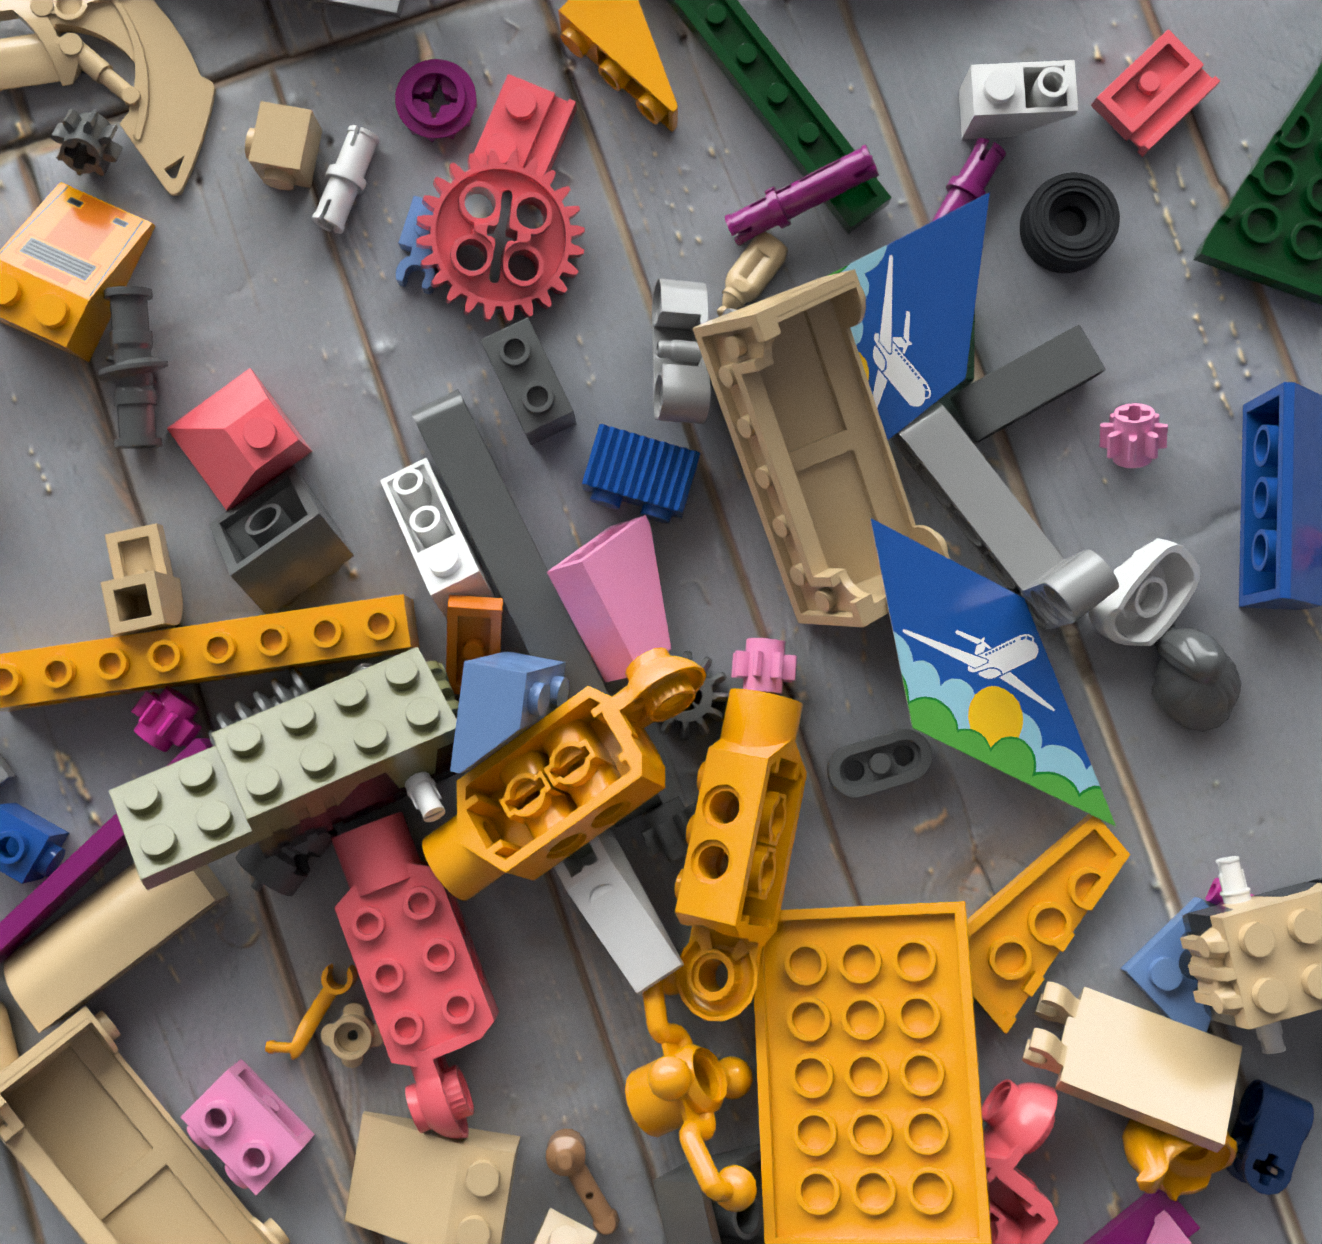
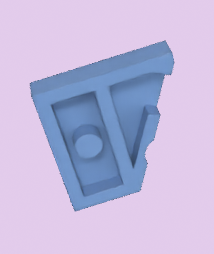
(1158, 973)

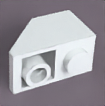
(1016, 97)

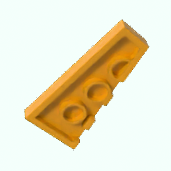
(1035, 917)

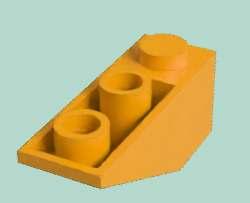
(622, 47)

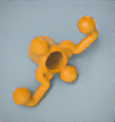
(684, 1094)

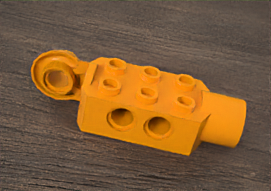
(562, 779)
(739, 850)

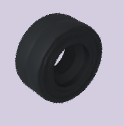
(1084, 197)

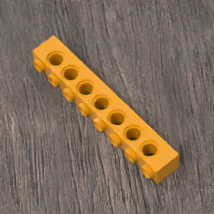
(207, 652)

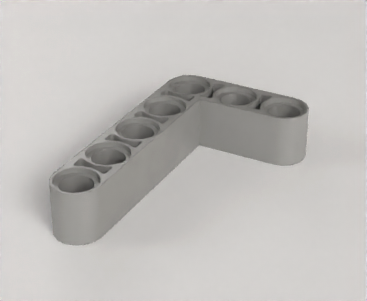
(999, 526)

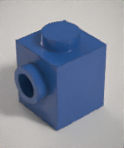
(28, 844)

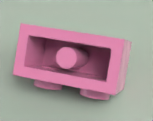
(246, 1127)

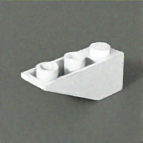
(435, 535)
(619, 911)

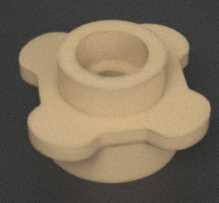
(337, 1035)

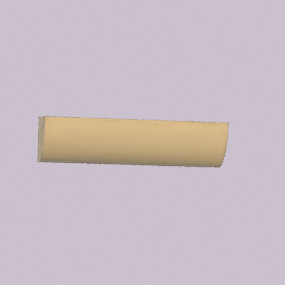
(104, 941)

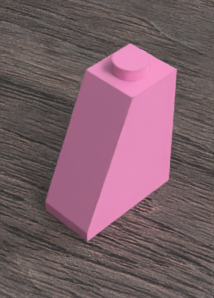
(615, 596)

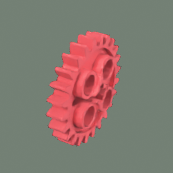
(455, 227)

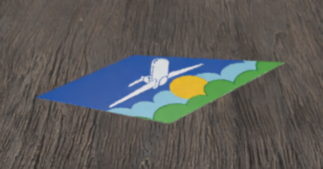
(920, 313)
(981, 672)

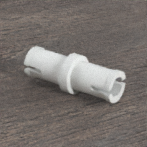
(345, 179)

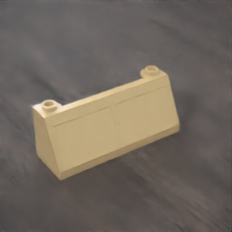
(812, 445)
(112, 1149)

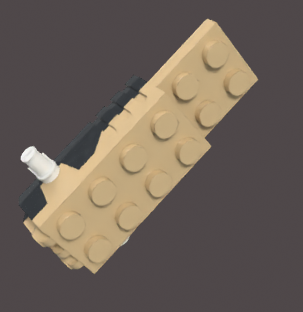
(1256, 954)

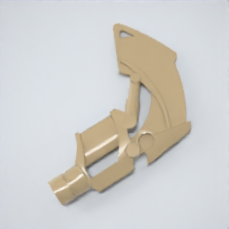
(169, 95)

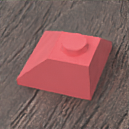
(239, 439)

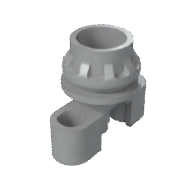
(679, 370)

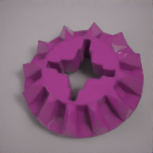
(420, 84)

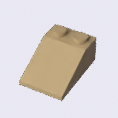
(429, 1184)

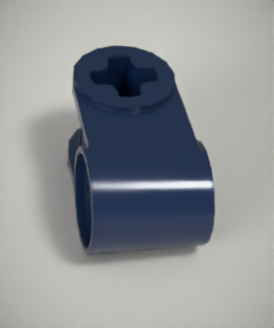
(1269, 1129)

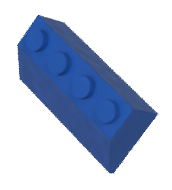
(1281, 500)

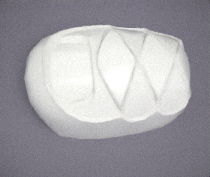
(1150, 594)

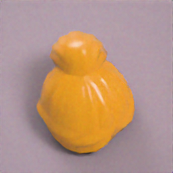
(1172, 1162)

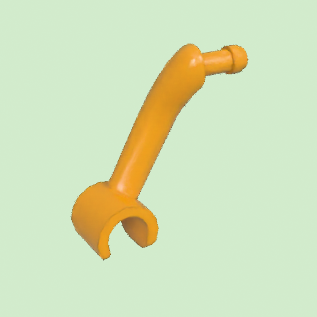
(314, 1014)

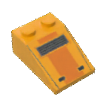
(63, 263)

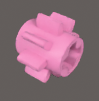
(1133, 435)
(764, 665)

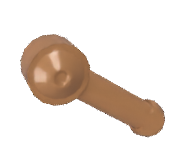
(567, 1158)

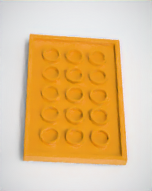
(870, 1078)

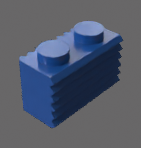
(640, 473)

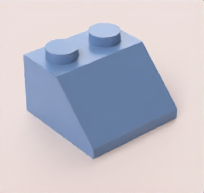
(502, 700)

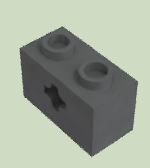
(529, 381)

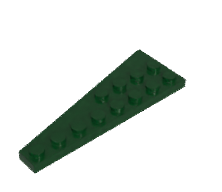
(1275, 215)

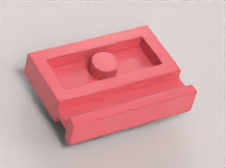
(1155, 92)
(526, 122)

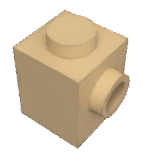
(284, 145)

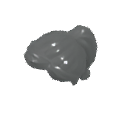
(1195, 679)

